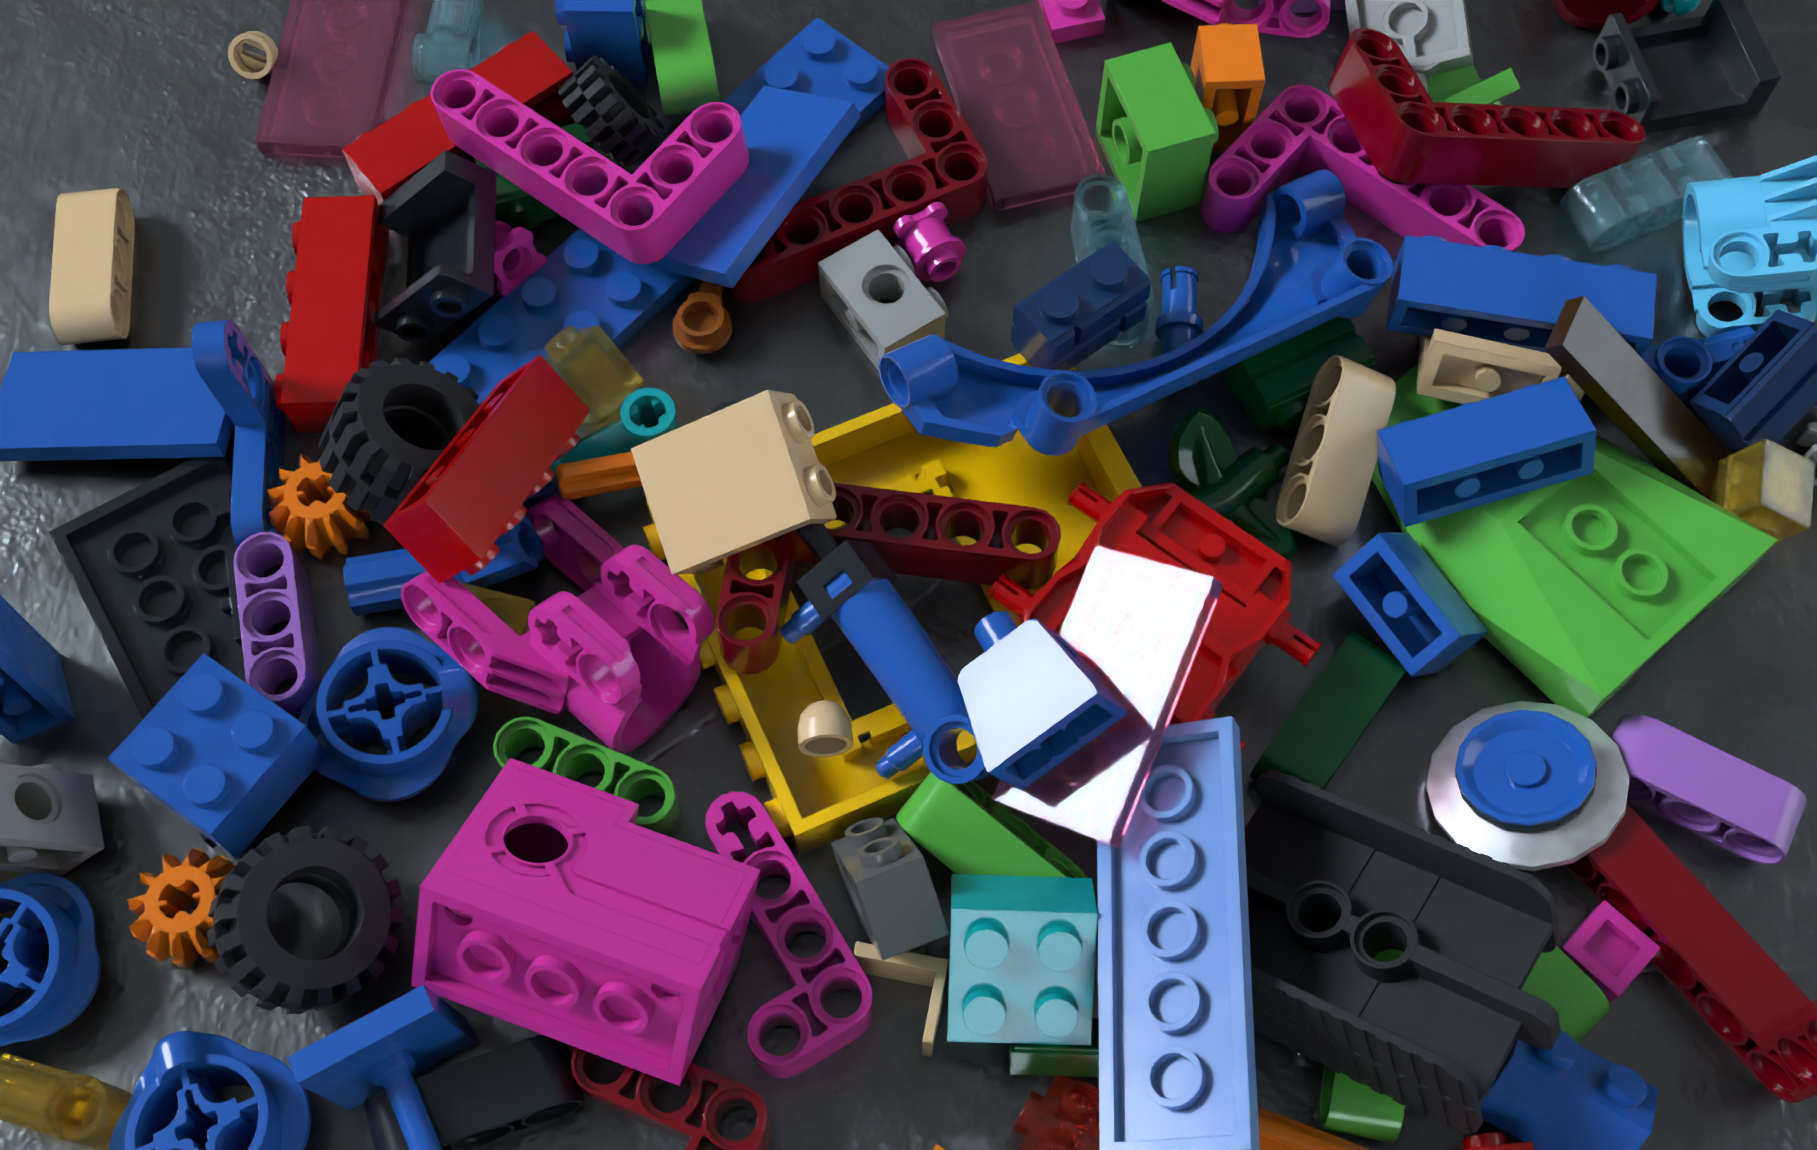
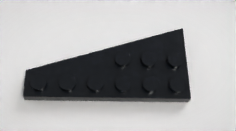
(161, 576)

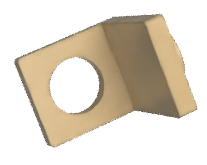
(914, 968)

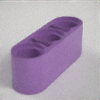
(268, 602)
(1708, 790)

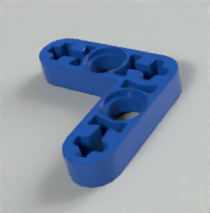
(248, 398)

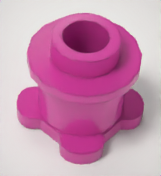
(930, 243)
(514, 256)

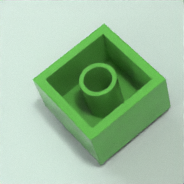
(1155, 130)

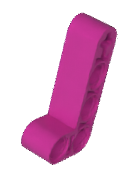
(779, 923)

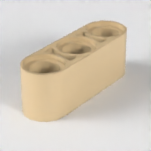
(92, 266)
(1335, 451)

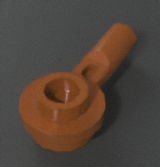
(702, 321)

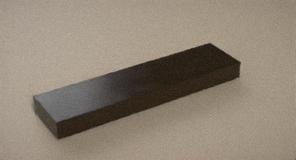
(1634, 397)

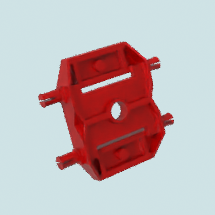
(1185, 533)

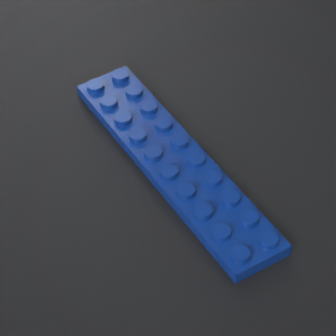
(596, 286)

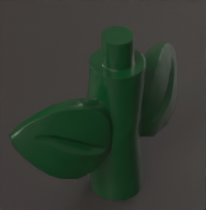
(1208, 469)

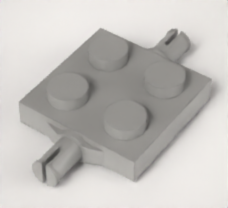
(1429, 32)

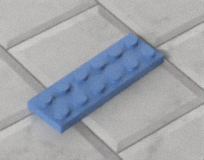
(1179, 956)

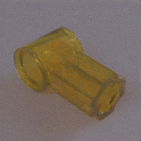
(57, 1100)

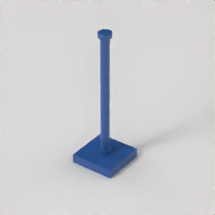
(386, 1053)

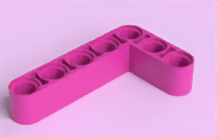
(1309, 134)
(585, 187)

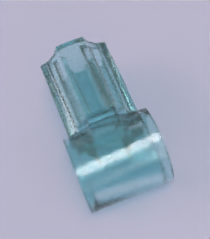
(449, 39)

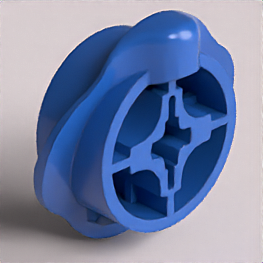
(374, 657)
(52, 912)
(178, 1105)

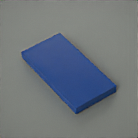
(788, 145)
(109, 406)

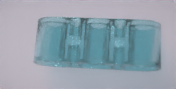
(1640, 193)
(1116, 224)

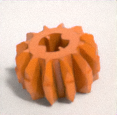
(312, 513)
(162, 909)

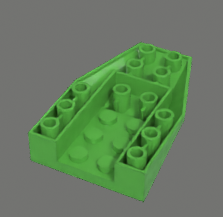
(1585, 570)

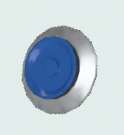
(1528, 784)

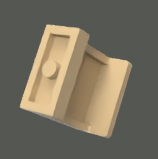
(1476, 369)
(734, 480)

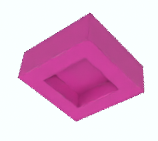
(1073, 18)
(1609, 950)

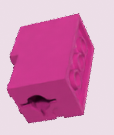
(583, 922)

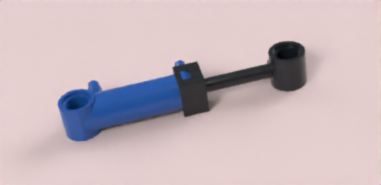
(857, 592)

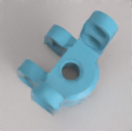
(1752, 244)

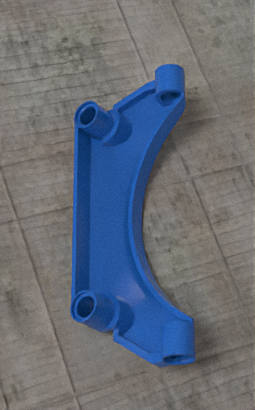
(1301, 276)

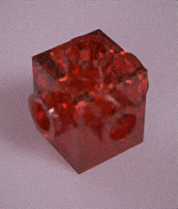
(1061, 1119)

